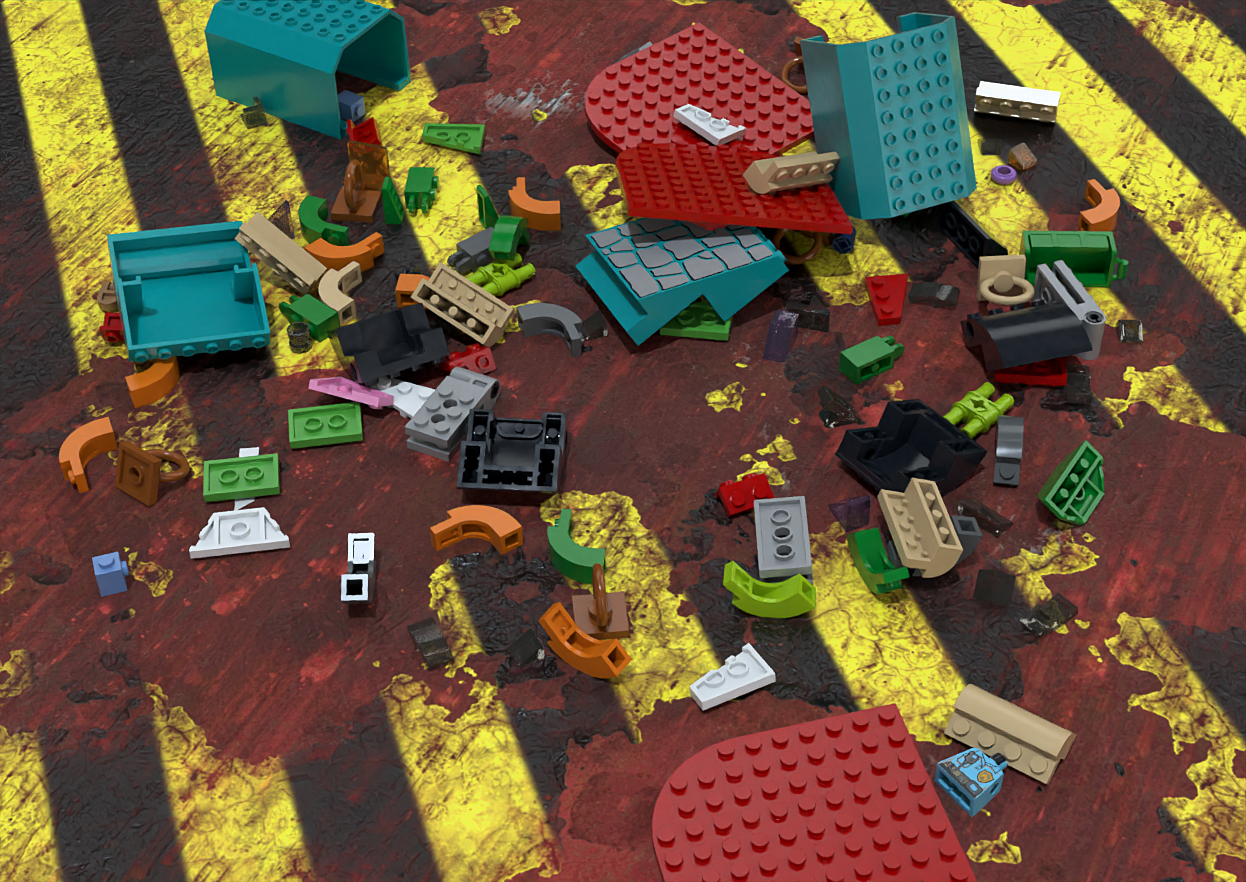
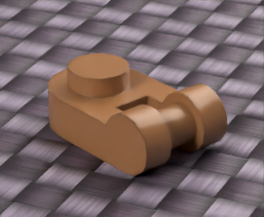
(106, 297)

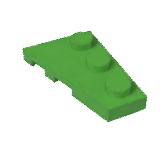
(457, 136)

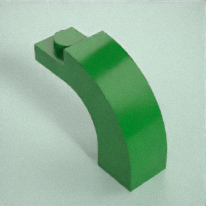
(312, 219)
(507, 234)
(569, 557)
(873, 562)

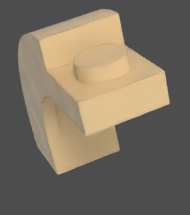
(335, 285)

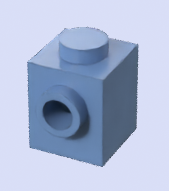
(351, 105)
(110, 573)

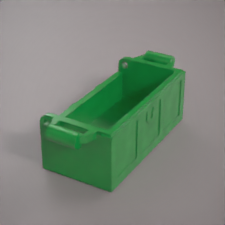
(1087, 253)

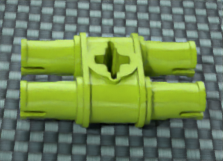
(500, 277)
(978, 411)

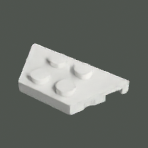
(239, 533)

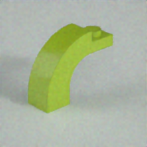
(769, 599)

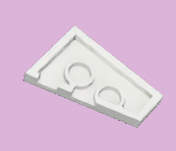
(712, 129)
(407, 396)
(735, 678)

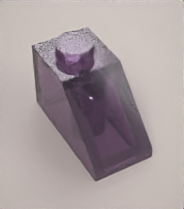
(781, 336)

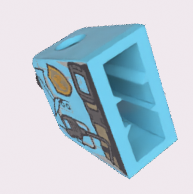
(971, 778)

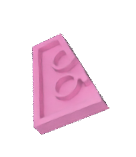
(351, 390)

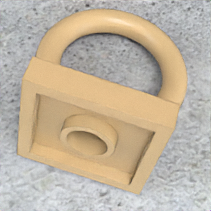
(1003, 280)

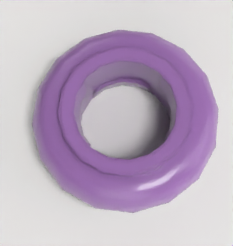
(1003, 174)

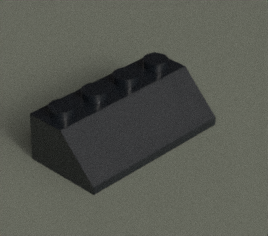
(967, 232)

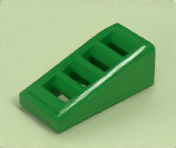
(393, 208)
(486, 210)

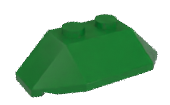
(1075, 485)

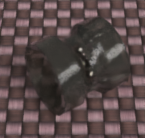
(299, 337)

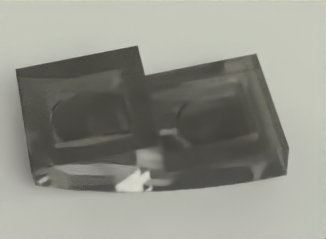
(940, 294)
(1078, 384)
(1050, 616)
(430, 643)

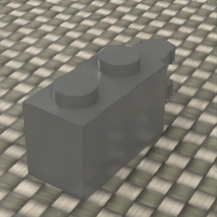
(472, 252)

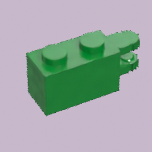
(421, 188)
(313, 312)
(869, 358)

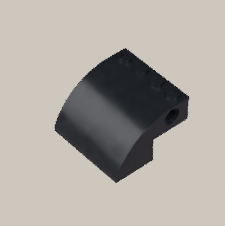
(1026, 334)
(388, 344)
(909, 445)
(513, 453)

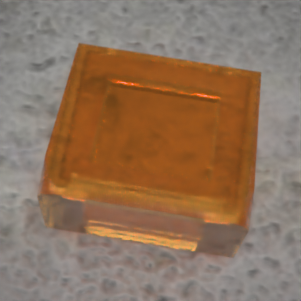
(1021, 157)

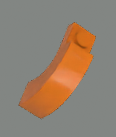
(1105, 210)
(540, 214)
(340, 256)
(154, 382)
(82, 446)
(481, 523)
(580, 650)

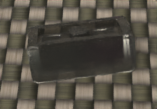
(985, 517)

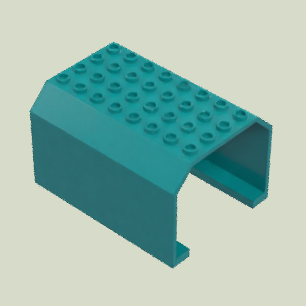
(291, 53)
(892, 117)

